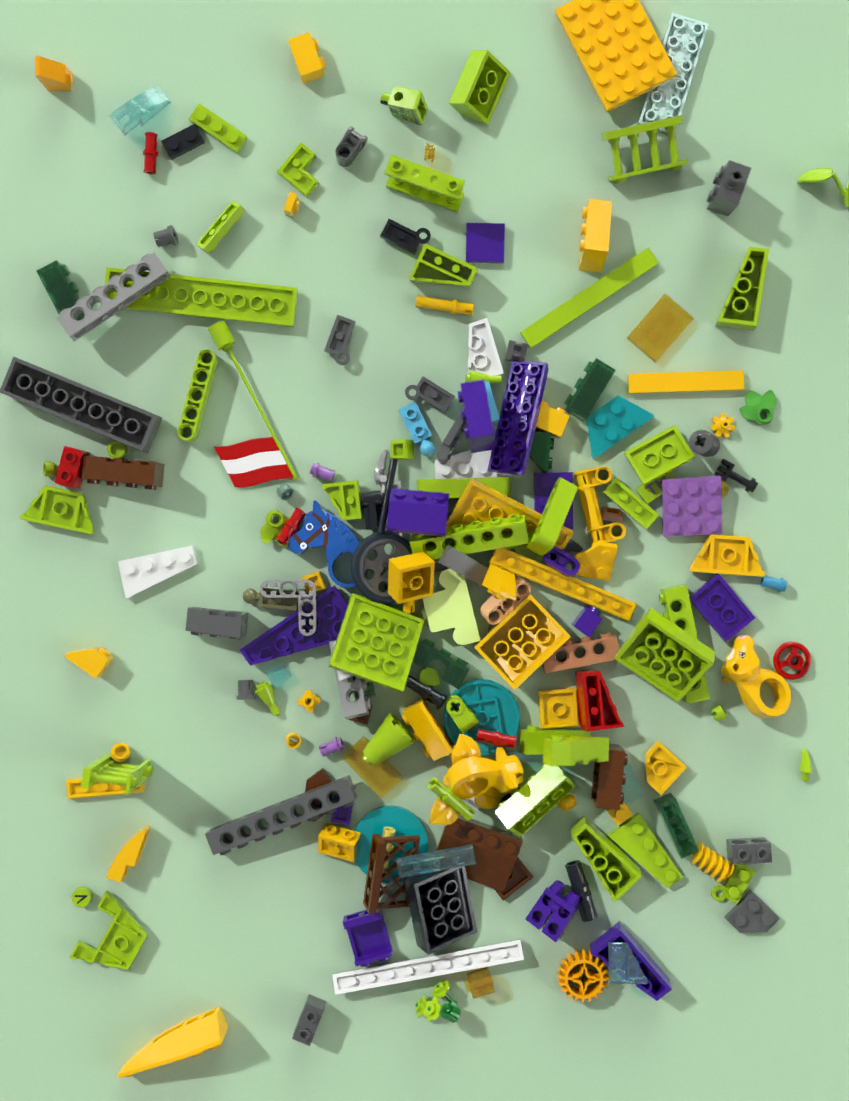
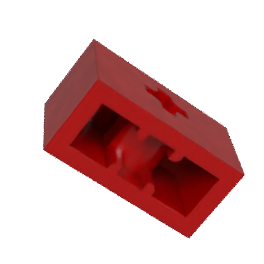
(70, 468)

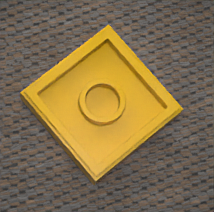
(558, 708)

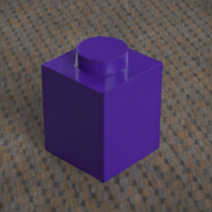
(587, 620)

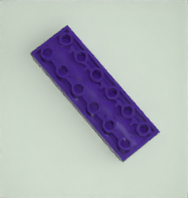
(518, 417)

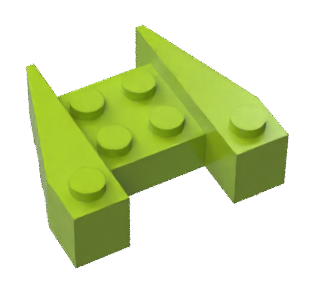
(563, 746)

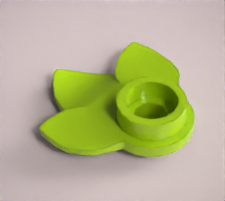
(272, 530)

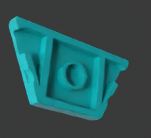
(614, 423)

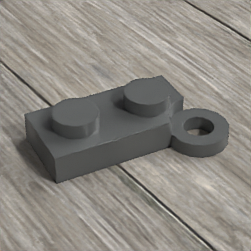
(340, 338)
(431, 394)

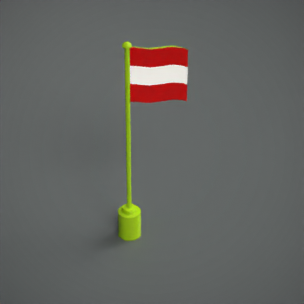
(254, 459)

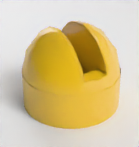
(292, 744)

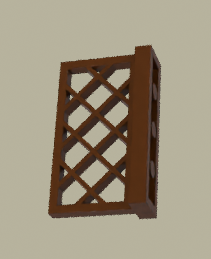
(376, 876)

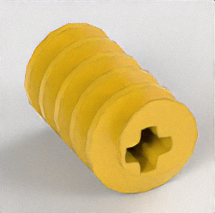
(712, 862)

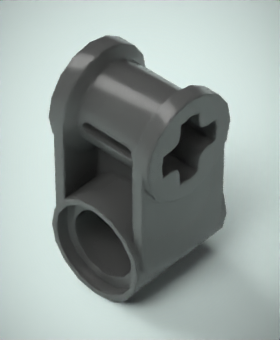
(352, 144)

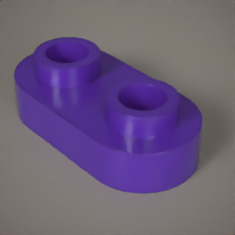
(562, 559)

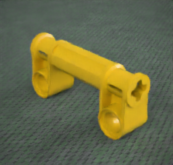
(591, 507)

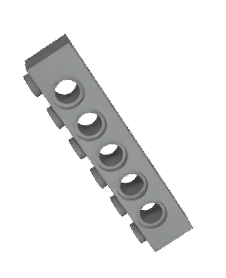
(124, 297)

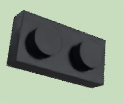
(183, 141)

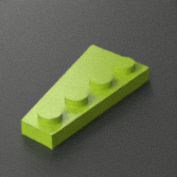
(643, 846)

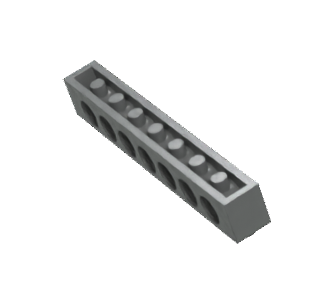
(217, 836)

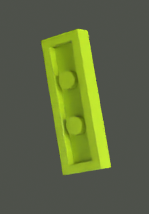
(218, 128)
(220, 227)
(630, 503)

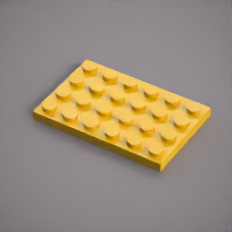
(616, 48)

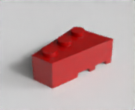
(594, 702)

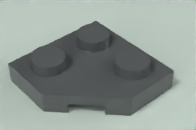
(751, 915)

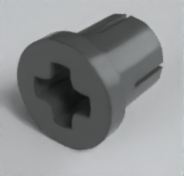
(168, 236)
(245, 690)

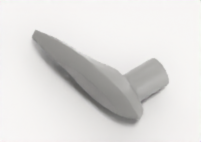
(380, 469)

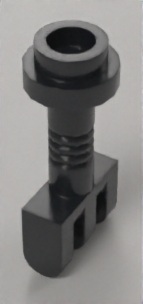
(727, 472)

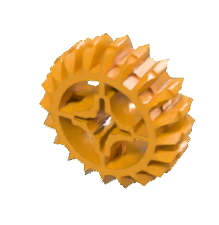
(597, 978)

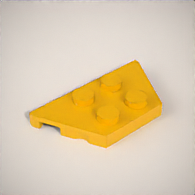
(727, 556)

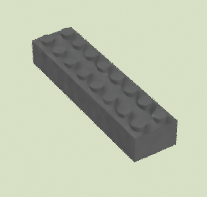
(80, 404)

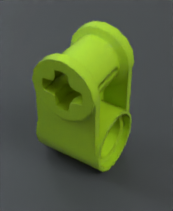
(462, 715)

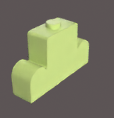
(452, 609)

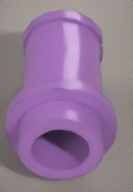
(322, 472)
(331, 747)

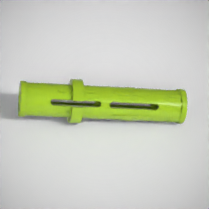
(445, 794)

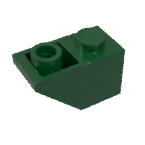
(540, 450)

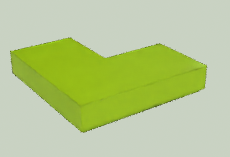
(294, 170)

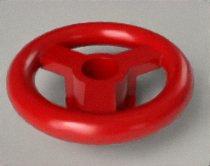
(793, 654)

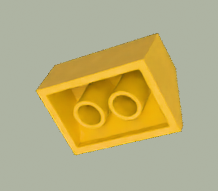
(427, 730)

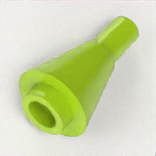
(475, 376)
(265, 692)

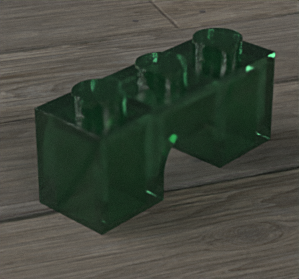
(455, 669)

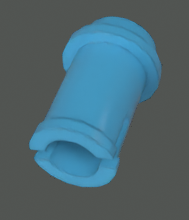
(774, 583)

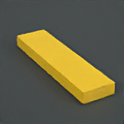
(100, 789)

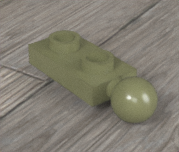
(251, 596)

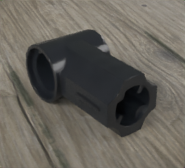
(372, 505)

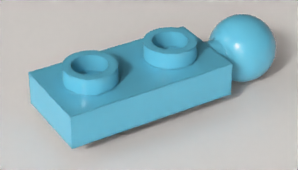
(417, 428)

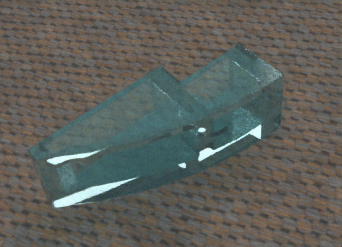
(139, 110)

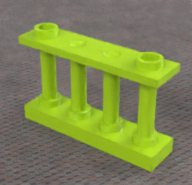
(632, 134)
(424, 183)
(108, 771)

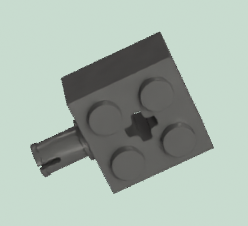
(728, 188)

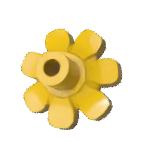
(722, 425)

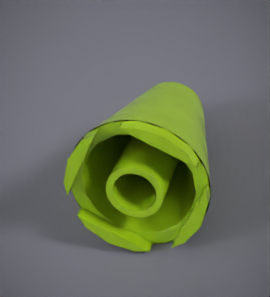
(387, 741)

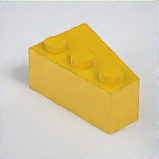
(595, 234)

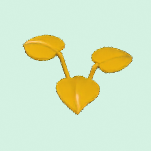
(444, 814)

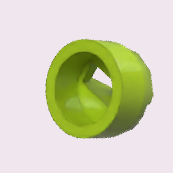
(48, 468)
(719, 713)

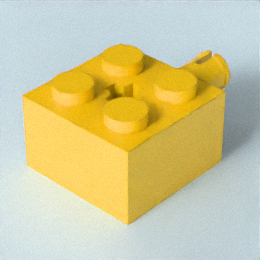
(410, 579)

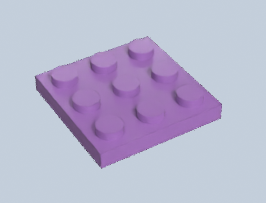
(691, 506)

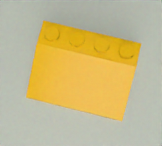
(522, 641)

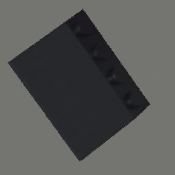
(440, 908)

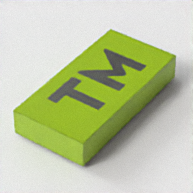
(652, 490)

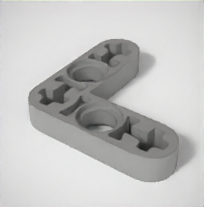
(302, 598)

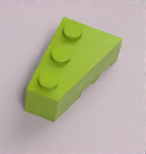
(441, 268)

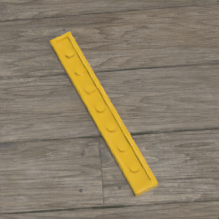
(567, 585)

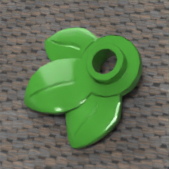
(756, 404)

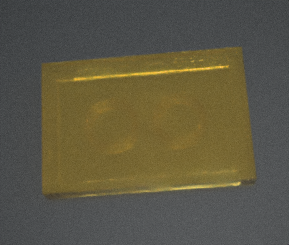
(660, 328)

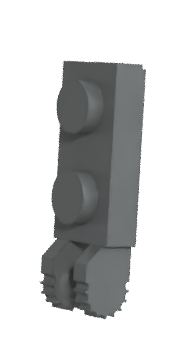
(451, 440)

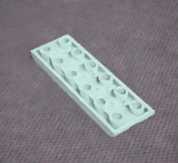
(683, 46)

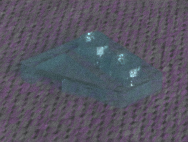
(623, 965)

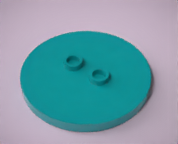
(491, 705)
(392, 816)

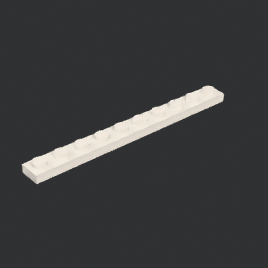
(428, 967)

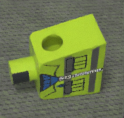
(406, 104)

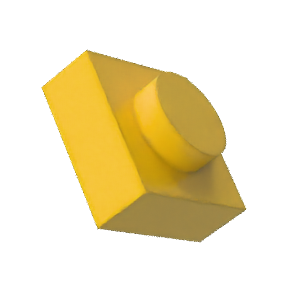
(292, 204)
(621, 815)

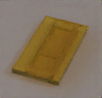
(379, 777)

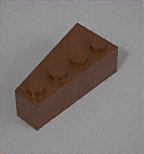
(122, 471)

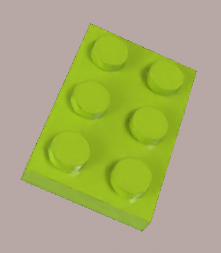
(659, 455)

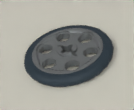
(360, 563)

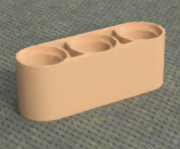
(502, 609)

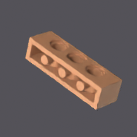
(610, 649)

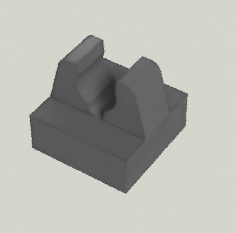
(516, 351)

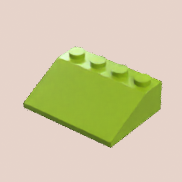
(665, 655)

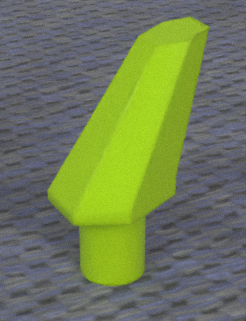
(805, 766)

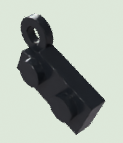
(403, 236)

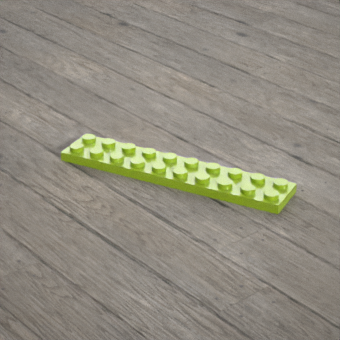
(216, 299)

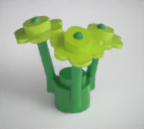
(433, 1009)

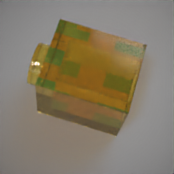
(479, 982)

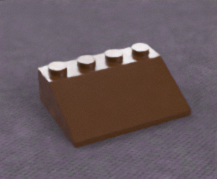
(493, 850)

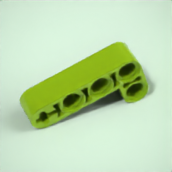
(552, 518)

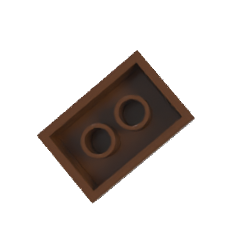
(608, 779)

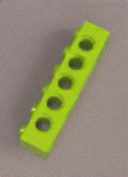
(480, 542)
(684, 613)

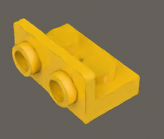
(338, 842)

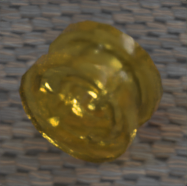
(430, 152)

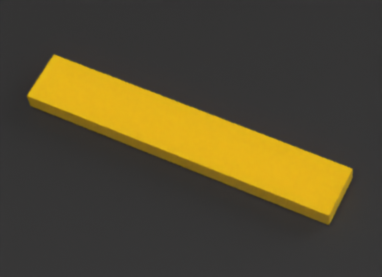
(686, 382)

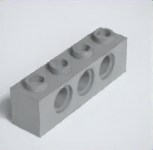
(350, 708)

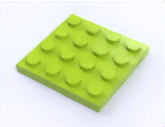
(376, 643)

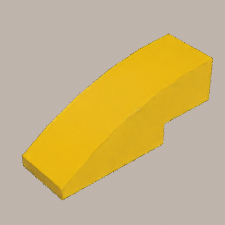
(128, 856)

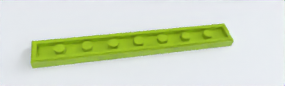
(589, 298)

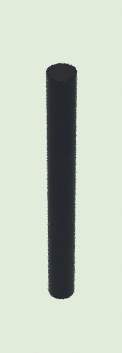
(385, 504)

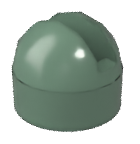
(284, 491)

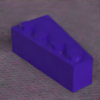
(657, 981)

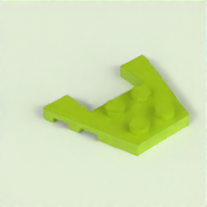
(119, 943)

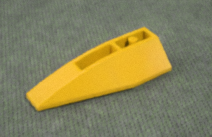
(179, 1042)

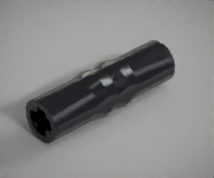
(580, 886)

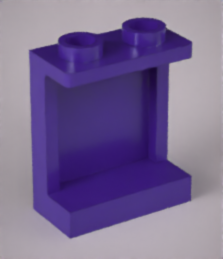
(368, 937)

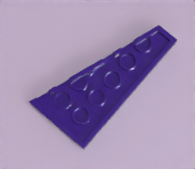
(287, 639)

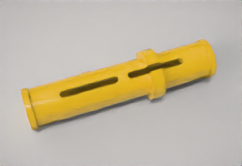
(445, 305)

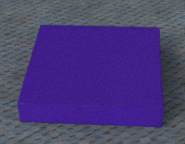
(485, 242)

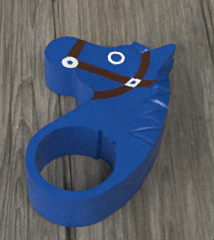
(328, 531)

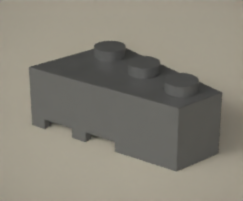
(216, 622)

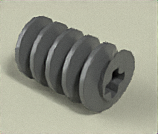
(697, 443)

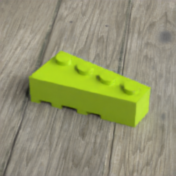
(745, 296)
(610, 863)

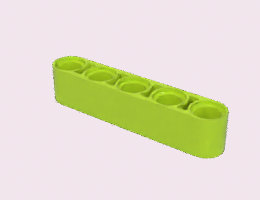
(196, 386)
(456, 486)

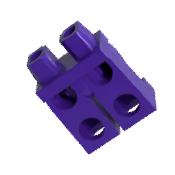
(556, 904)

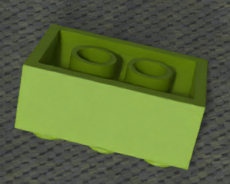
(480, 86)

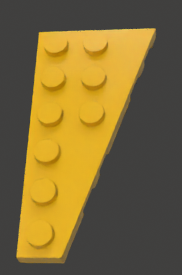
(484, 503)

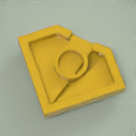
(597, 561)
(661, 767)

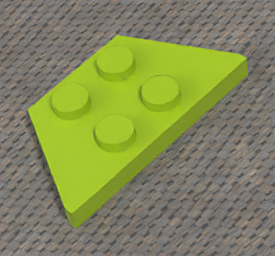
(60, 509)

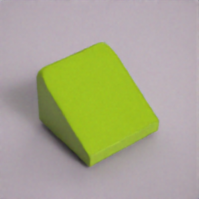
(402, 449)

